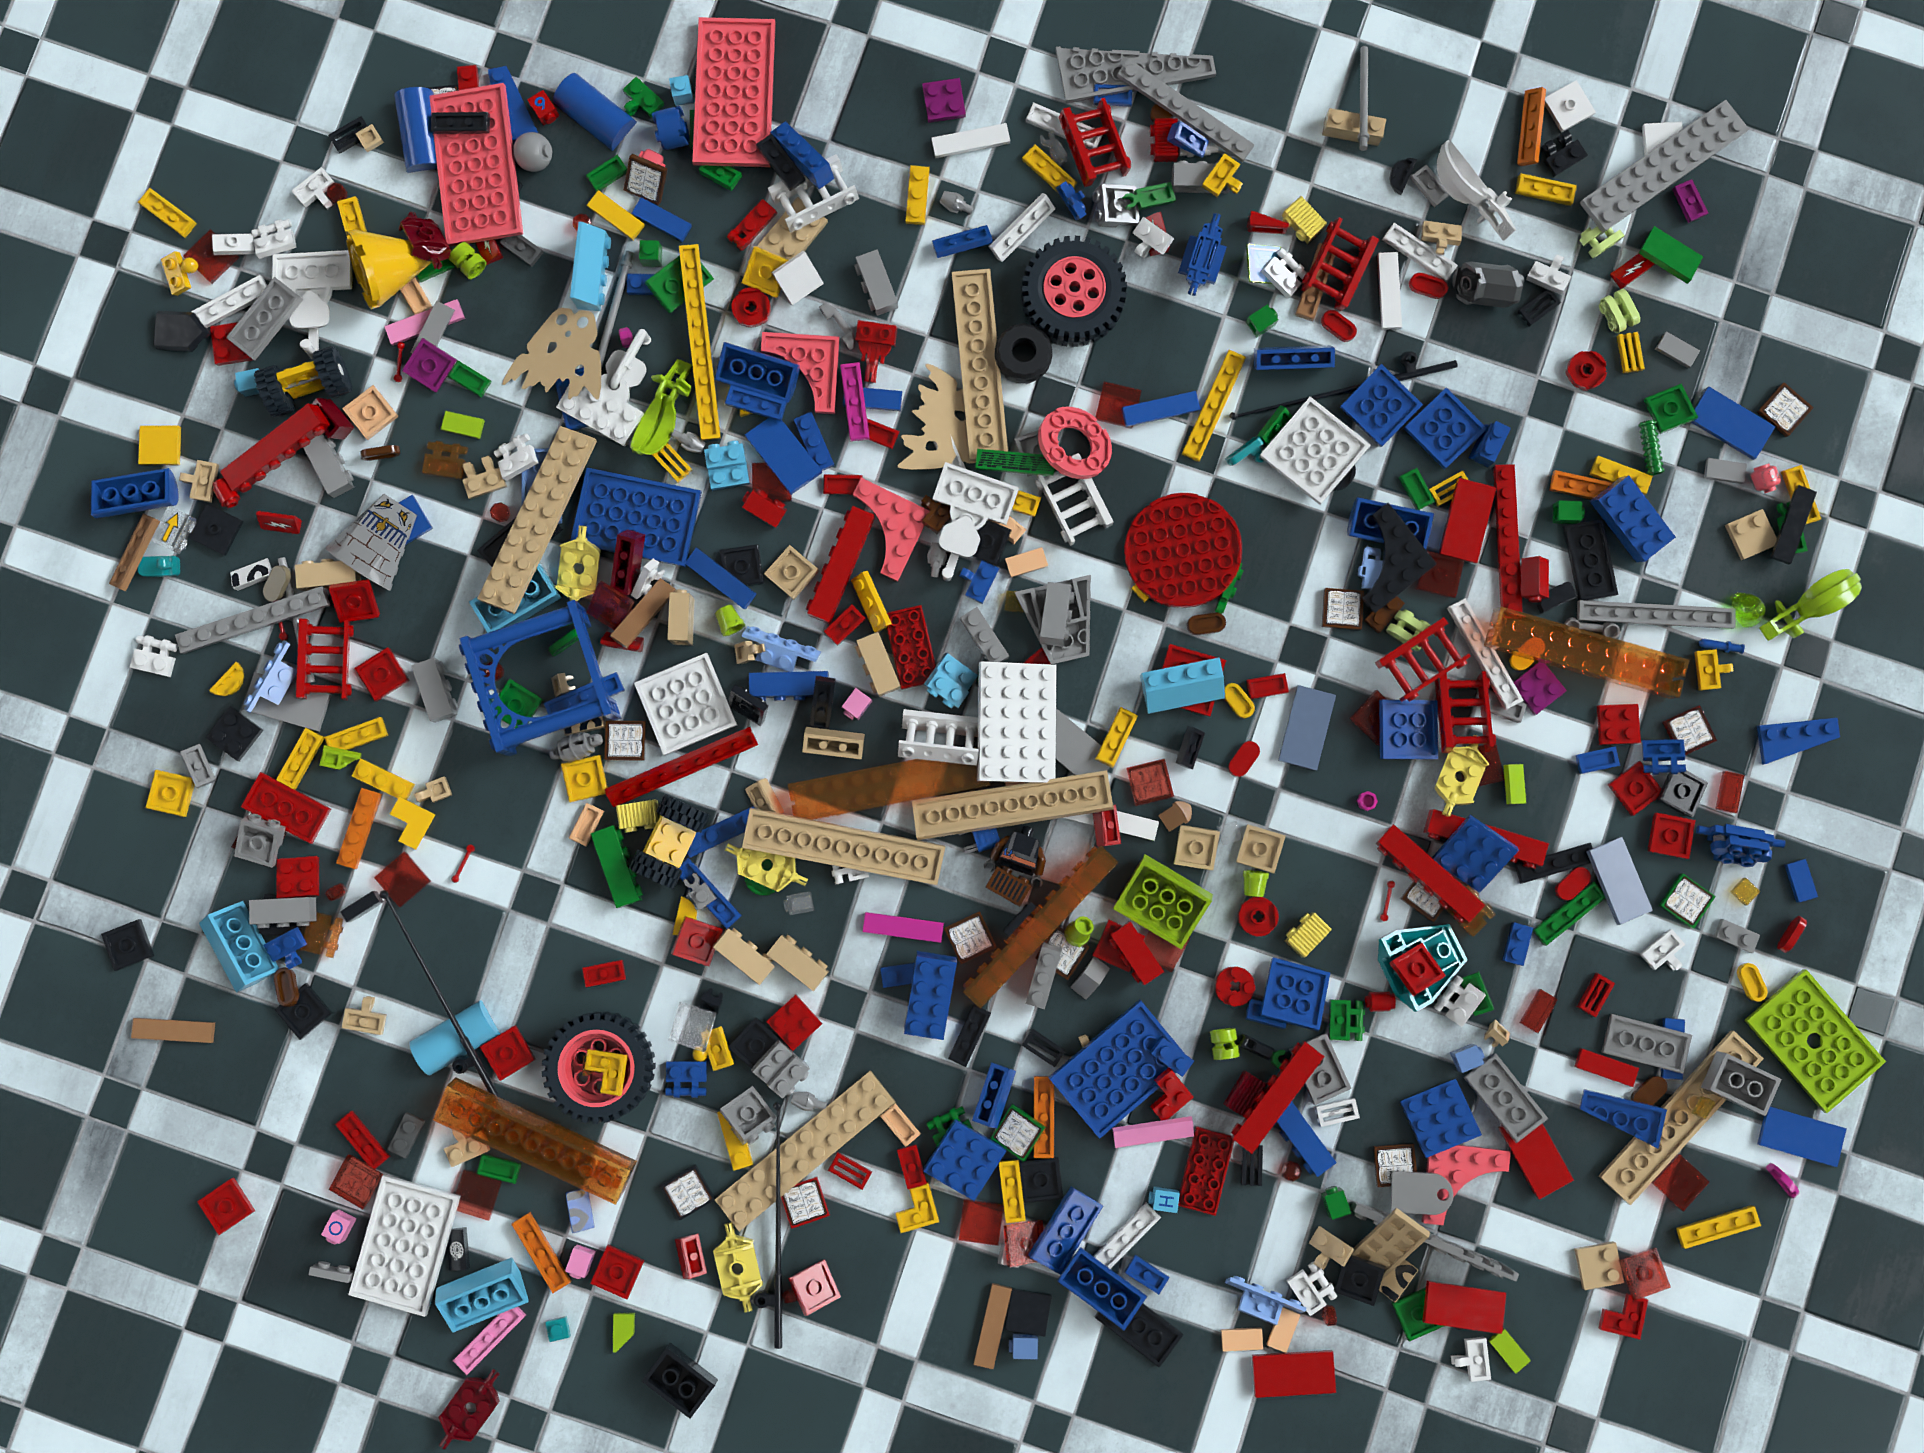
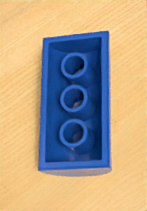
(593, 110)
(415, 128)
(757, 372)
(133, 493)
(1365, 527)
(1102, 1288)

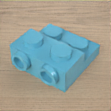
(727, 465)
(950, 681)

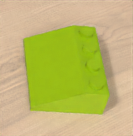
(1163, 901)

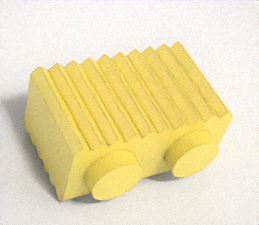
(1304, 220)
(637, 815)
(1307, 934)

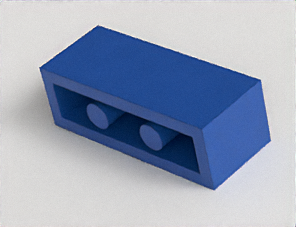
(994, 1095)

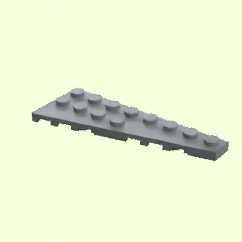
(1084, 68)
(1443, 1246)

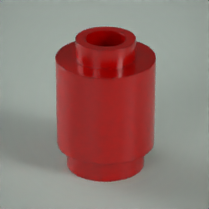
(224, 493)
(1380, 1001)

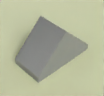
(1090, 978)

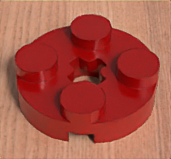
(759, 315)
(1578, 377)
(1266, 924)
(1234, 997)

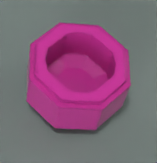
(626, 337)
(1367, 801)

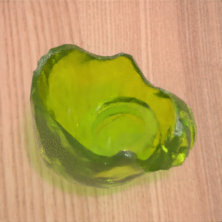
(1749, 609)

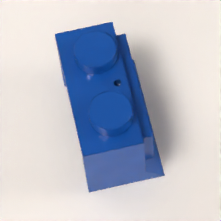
(1489, 443)

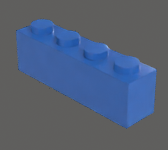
(803, 155)
(1294, 357)
(784, 684)
(1304, 1141)

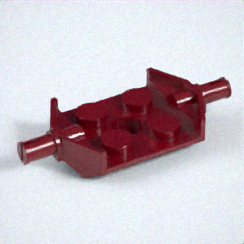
(425, 239)
(455, 1418)

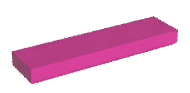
(854, 402)
(903, 927)

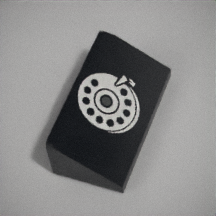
(458, 1250)

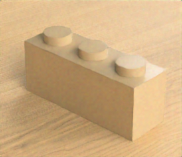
(1346, 126)
(327, 572)
(877, 664)
(833, 743)
(744, 955)
(798, 962)

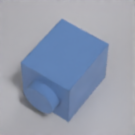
(1467, 1057)
(1024, 1346)

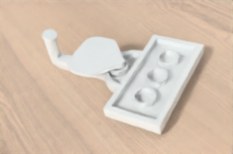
(313, 279)
(611, 412)
(970, 498)

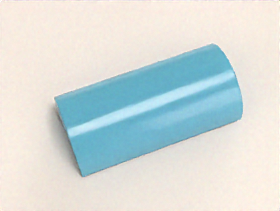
(442, 1044)

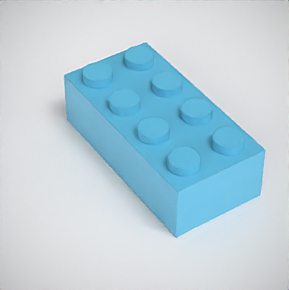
(538, 595)

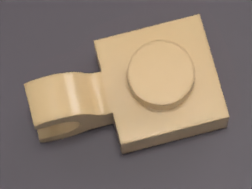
(746, 650)
(436, 790)

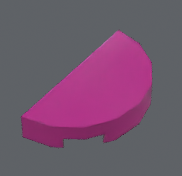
(1783, 1180)

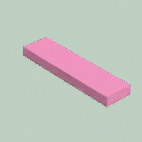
(412, 326)
(1153, 1132)
(488, 1339)

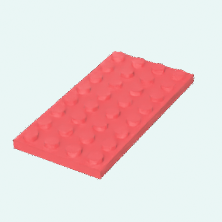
(733, 91)
(477, 169)

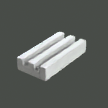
(1320, 1115)

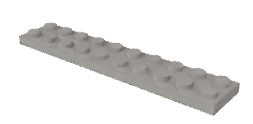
(1664, 166)

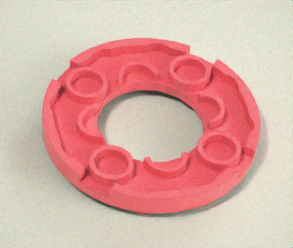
(1086, 423)

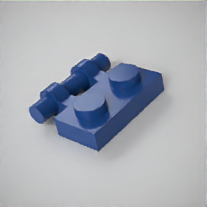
(1663, 751)
(686, 1072)

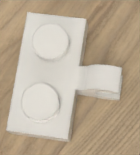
(314, 188)
(1152, 237)
(1549, 276)
(647, 575)
(1664, 950)
(1475, 1359)

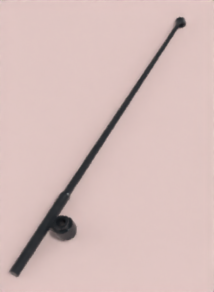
(1410, 372)
(463, 1062)
(776, 1297)

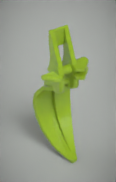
(660, 417)
(1821, 599)

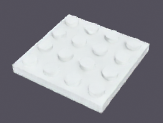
(1315, 450)
(685, 704)

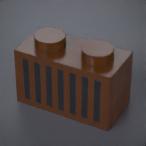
(1008, 886)

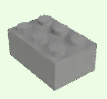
(1741, 1083)

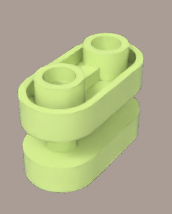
(1589, 237)
(1619, 311)
(1406, 619)

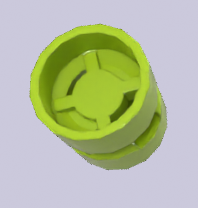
(468, 261)
(1224, 1036)

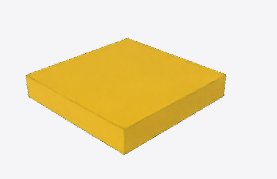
(759, 271)
(159, 445)
(584, 778)
(170, 793)

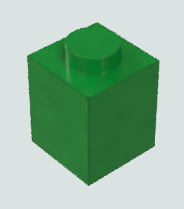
(650, 253)
(1262, 320)
(1568, 512)
(1335, 1202)

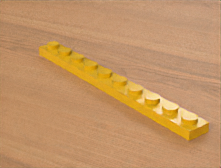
(699, 342)

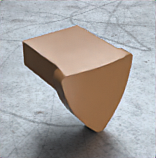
(1176, 815)

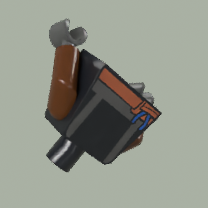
(1020, 853)

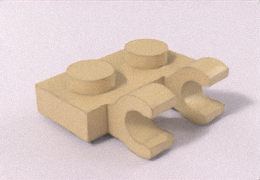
(485, 482)

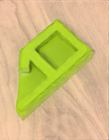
(337, 758)
(622, 1329)

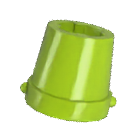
(729, 620)
(1255, 882)
(1079, 931)

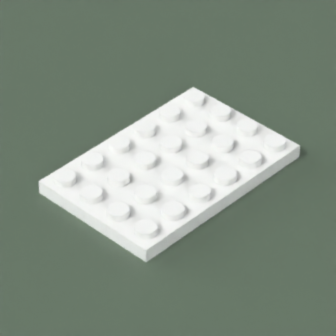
(1016, 722)
(404, 1245)

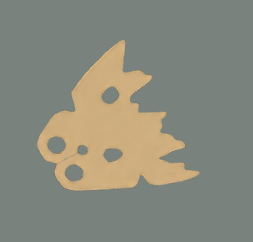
(563, 361)
(940, 425)

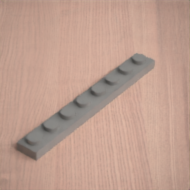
(1185, 110)
(1656, 614)
(252, 620)

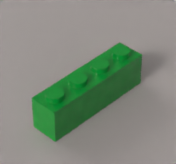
(616, 866)

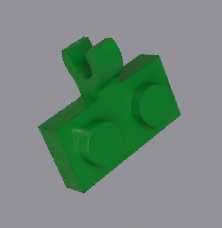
(641, 98)

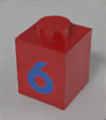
(543, 108)

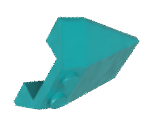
(1442, 946)

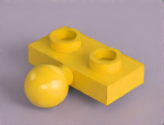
(177, 270)
(716, 1049)

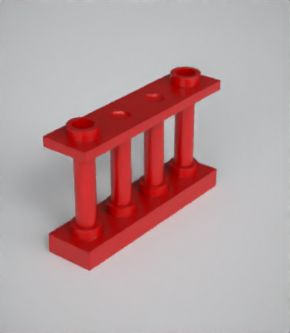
(1081, 154)
(1358, 264)
(1422, 641)
(305, 668)
(1447, 722)

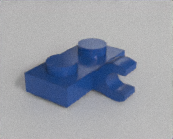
(1072, 200)
(980, 581)
(286, 946)

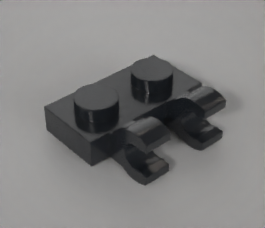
(1564, 158)

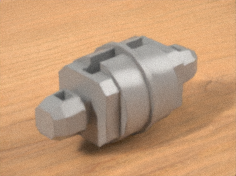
(575, 746)

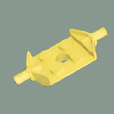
(578, 551)
(1472, 765)
(750, 866)
(737, 1250)

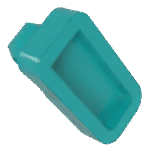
(1250, 447)
(159, 566)

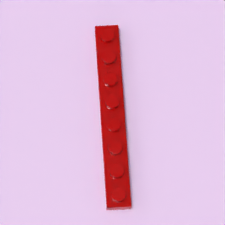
(1507, 537)
(681, 767)

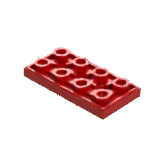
(1467, 520)
(910, 646)
(1539, 1161)
(1205, 1170)
(1464, 1307)
(1293, 1373)

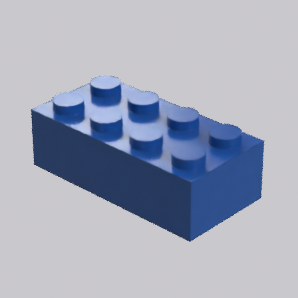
(1632, 519)
(930, 995)

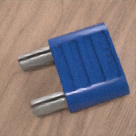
(984, 840)

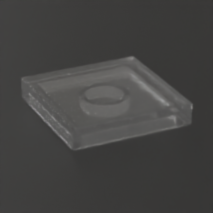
(692, 1026)

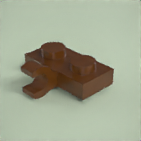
(938, 514)
(1384, 615)

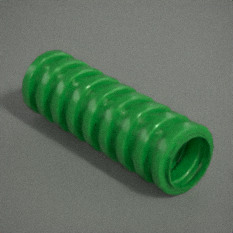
(1651, 447)

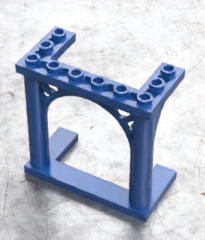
(507, 739)

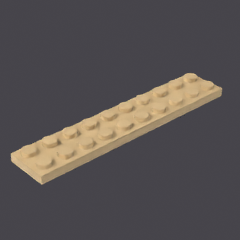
(978, 366)
(537, 520)
(1012, 805)
(843, 846)
(805, 1150)
(1641, 1162)

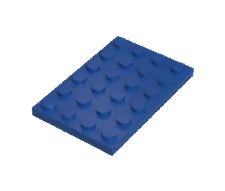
(623, 502)
(1114, 1069)

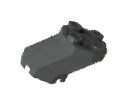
(1488, 284)

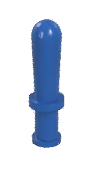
(1726, 646)

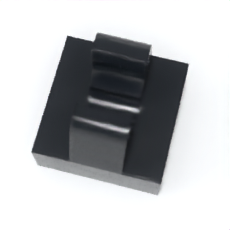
(710, 1002)

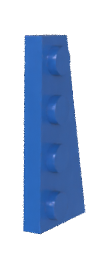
(519, 116)
(1793, 737)
(1633, 1117)

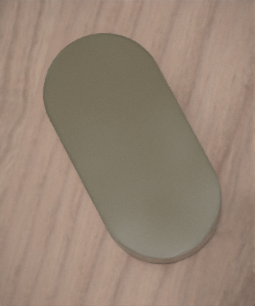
(276, 583)

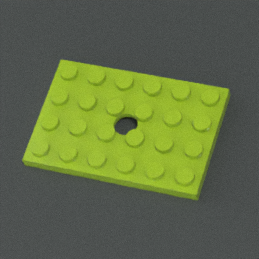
(1843, 1055)

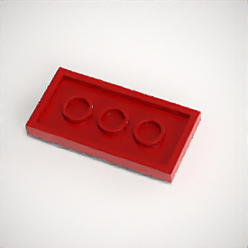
(293, 809)

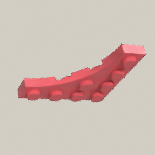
(817, 362)
(900, 524)
(1462, 1165)

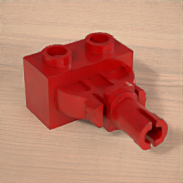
(875, 341)

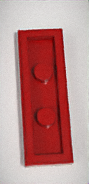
(1606, 1067)
(362, 1140)

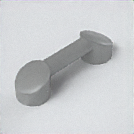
(828, 312)
(1608, 629)

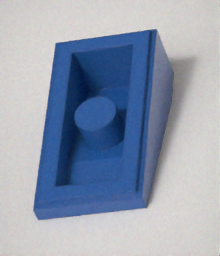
(1187, 139)

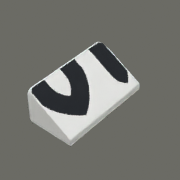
(250, 574)

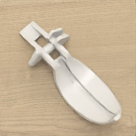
(1466, 186)

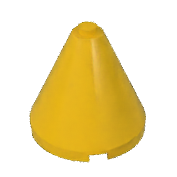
(382, 264)

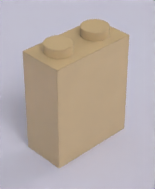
(681, 618)

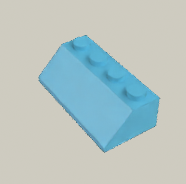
(590, 267)
(1183, 685)
(238, 946)
(481, 1295)

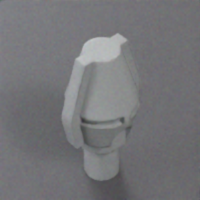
(954, 202)
(689, 441)
(936, 557)
(807, 1101)

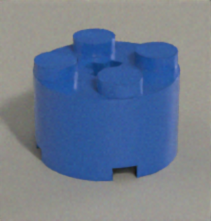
(672, 129)

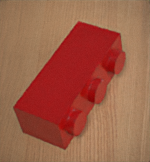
(1135, 953)

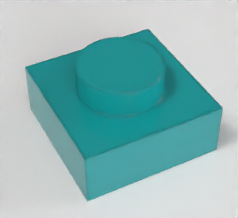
(558, 1329)

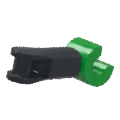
(1261, 1050)

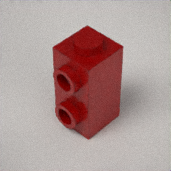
(764, 507)
(1534, 578)

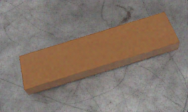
(1311, 298)
(134, 552)
(642, 613)
(173, 1030)
(992, 1326)

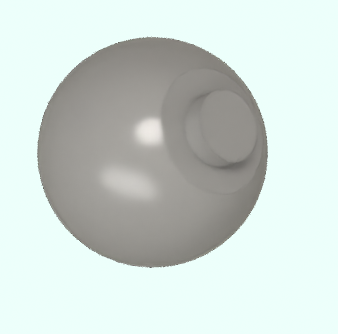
(532, 151)

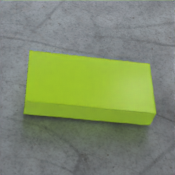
(462, 425)
(1514, 784)
(1509, 1351)

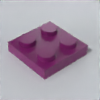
(944, 100)
(429, 365)
(1539, 687)

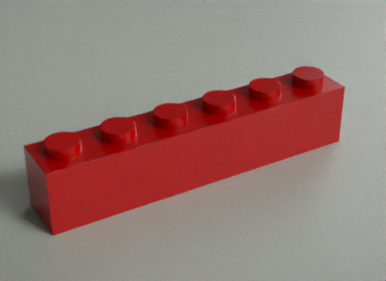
(275, 448)
(841, 564)
(1530, 851)
(1430, 874)
(1277, 1096)

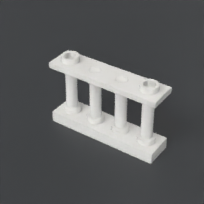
(796, 221)
(1094, 500)
(939, 723)

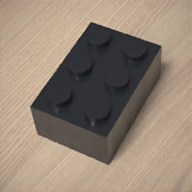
(680, 1380)

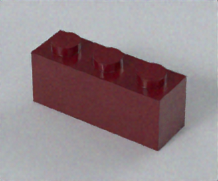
(627, 561)

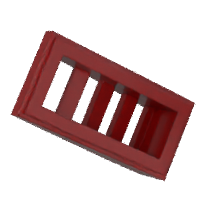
(1264, 224)

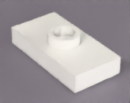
(233, 244)

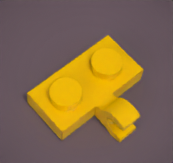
(1222, 176)
(1709, 670)

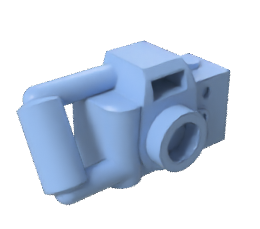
(1371, 567)

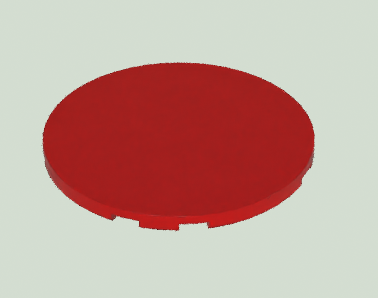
(1183, 550)

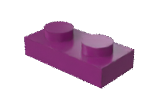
(1690, 201)

